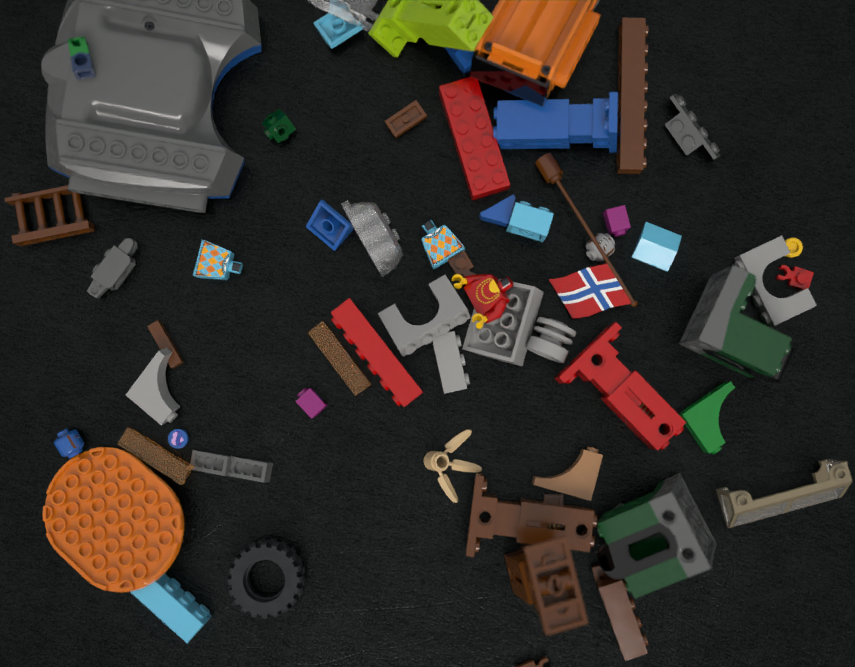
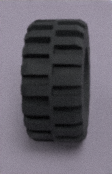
(247, 596)

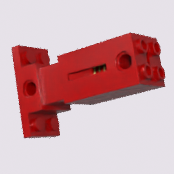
(625, 391)

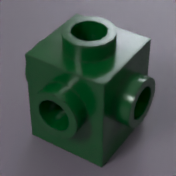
(278, 126)

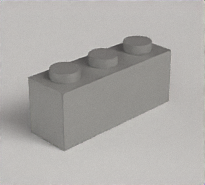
(450, 362)

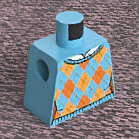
(440, 244)
(215, 262)

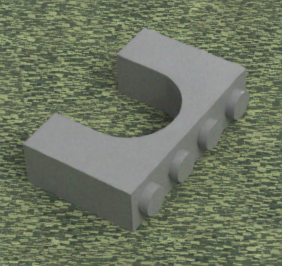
(773, 309)
(450, 314)

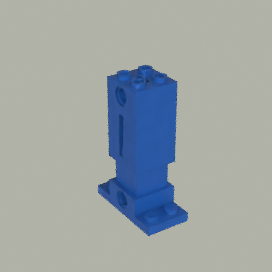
(556, 124)

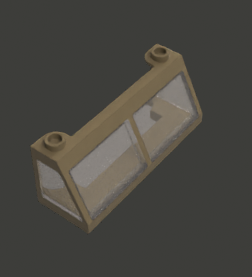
(830, 483)

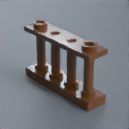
(43, 232)

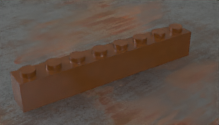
(631, 96)

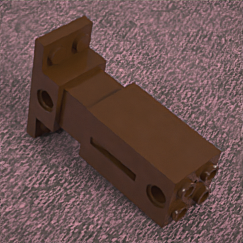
(527, 520)
(548, 579)

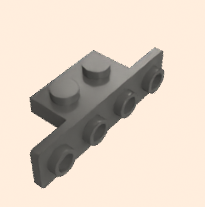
(687, 131)

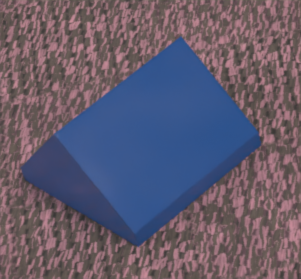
(329, 225)

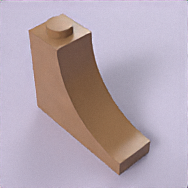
(578, 479)

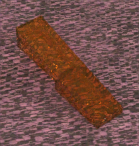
(339, 358)
(155, 456)

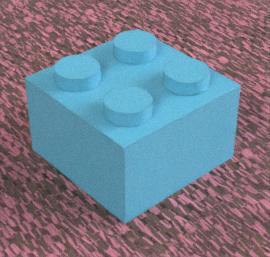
(530, 221)

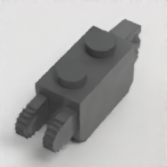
(113, 268)

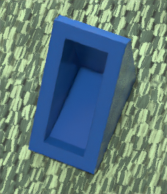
(500, 212)

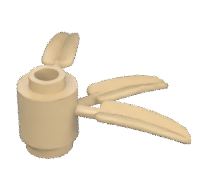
(439, 462)

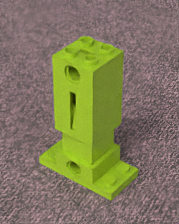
(439, 22)

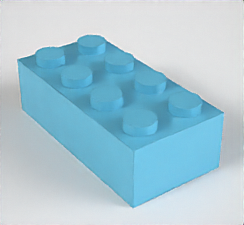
(174, 606)

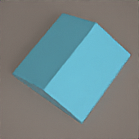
(335, 30)
(656, 246)

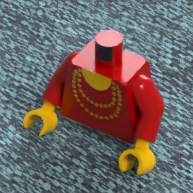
(486, 295)

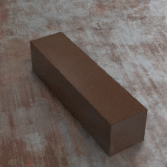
(164, 341)

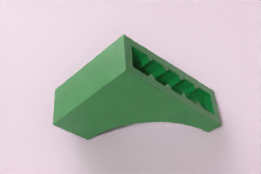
(703, 418)

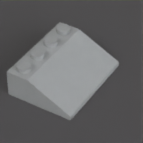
(507, 336)

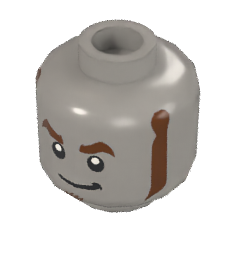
(606, 243)

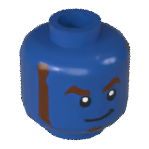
(69, 443)

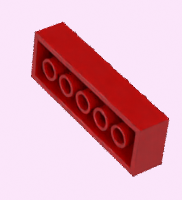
(474, 138)
(376, 352)

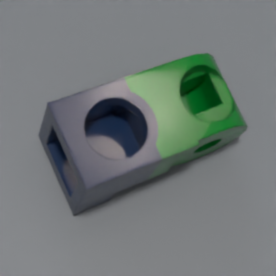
(81, 58)

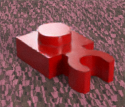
(798, 277)

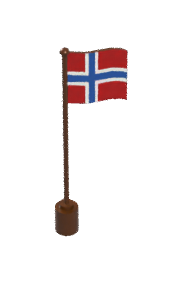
(593, 287)

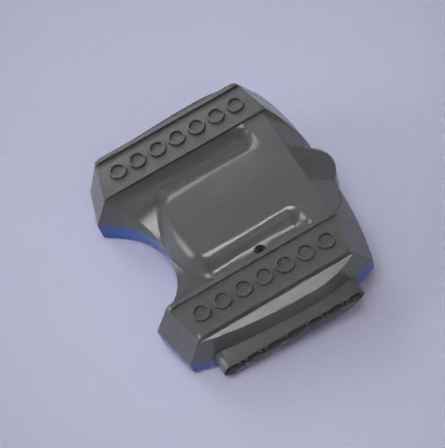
(148, 115)

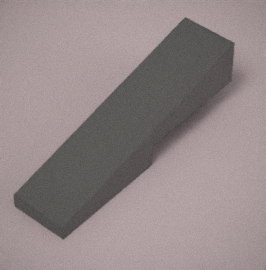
(231, 466)

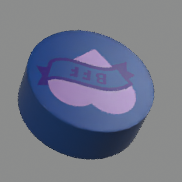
(178, 438)

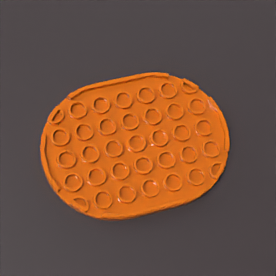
(113, 519)

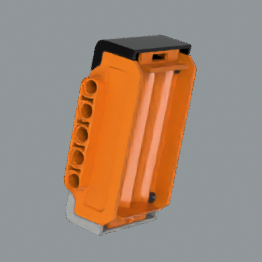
(533, 45)

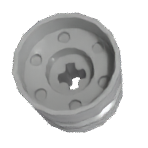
(551, 340)

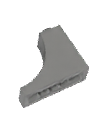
(151, 390)

